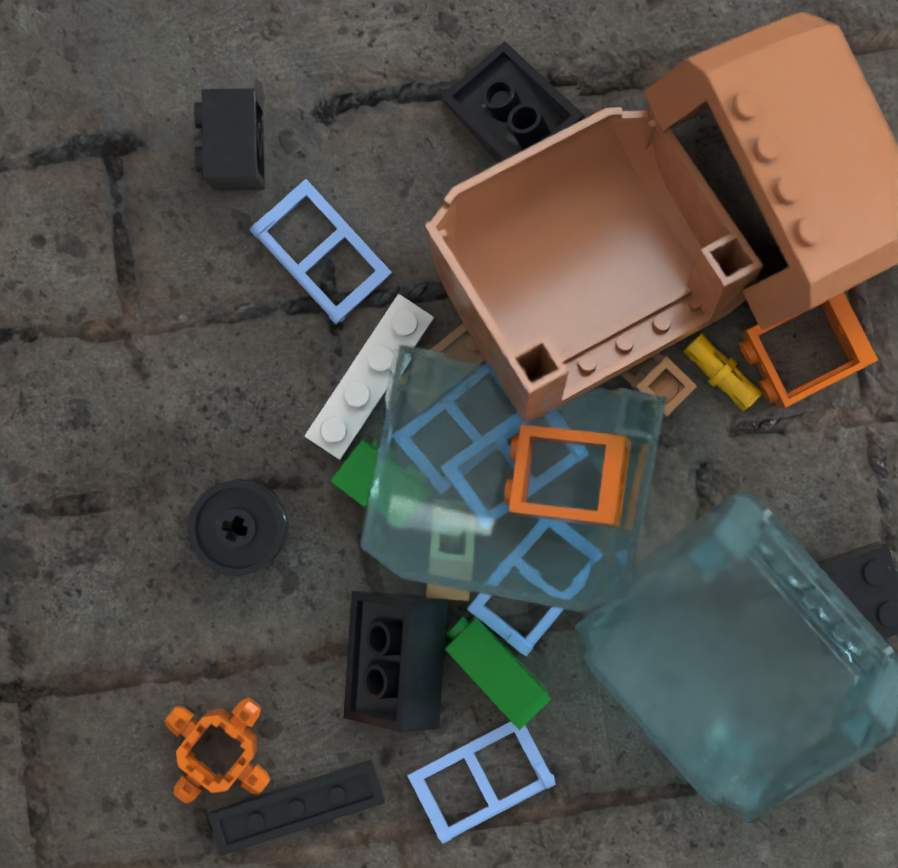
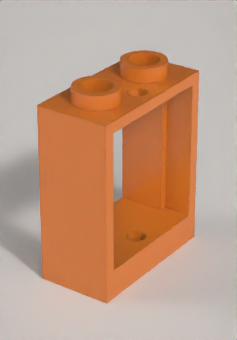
(849, 336)
(612, 481)

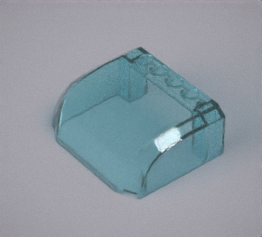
(443, 473)
(744, 660)

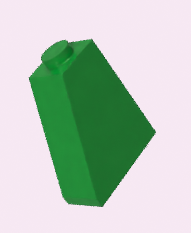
(496, 670)

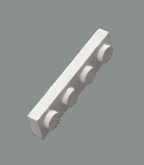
(367, 377)

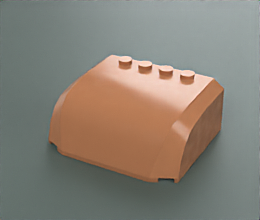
(807, 149)
(587, 257)

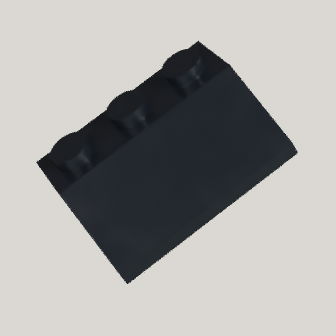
(395, 660)

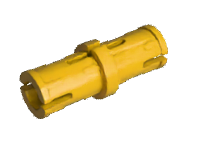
(722, 372)

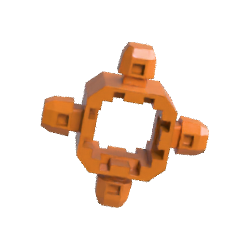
(199, 774)

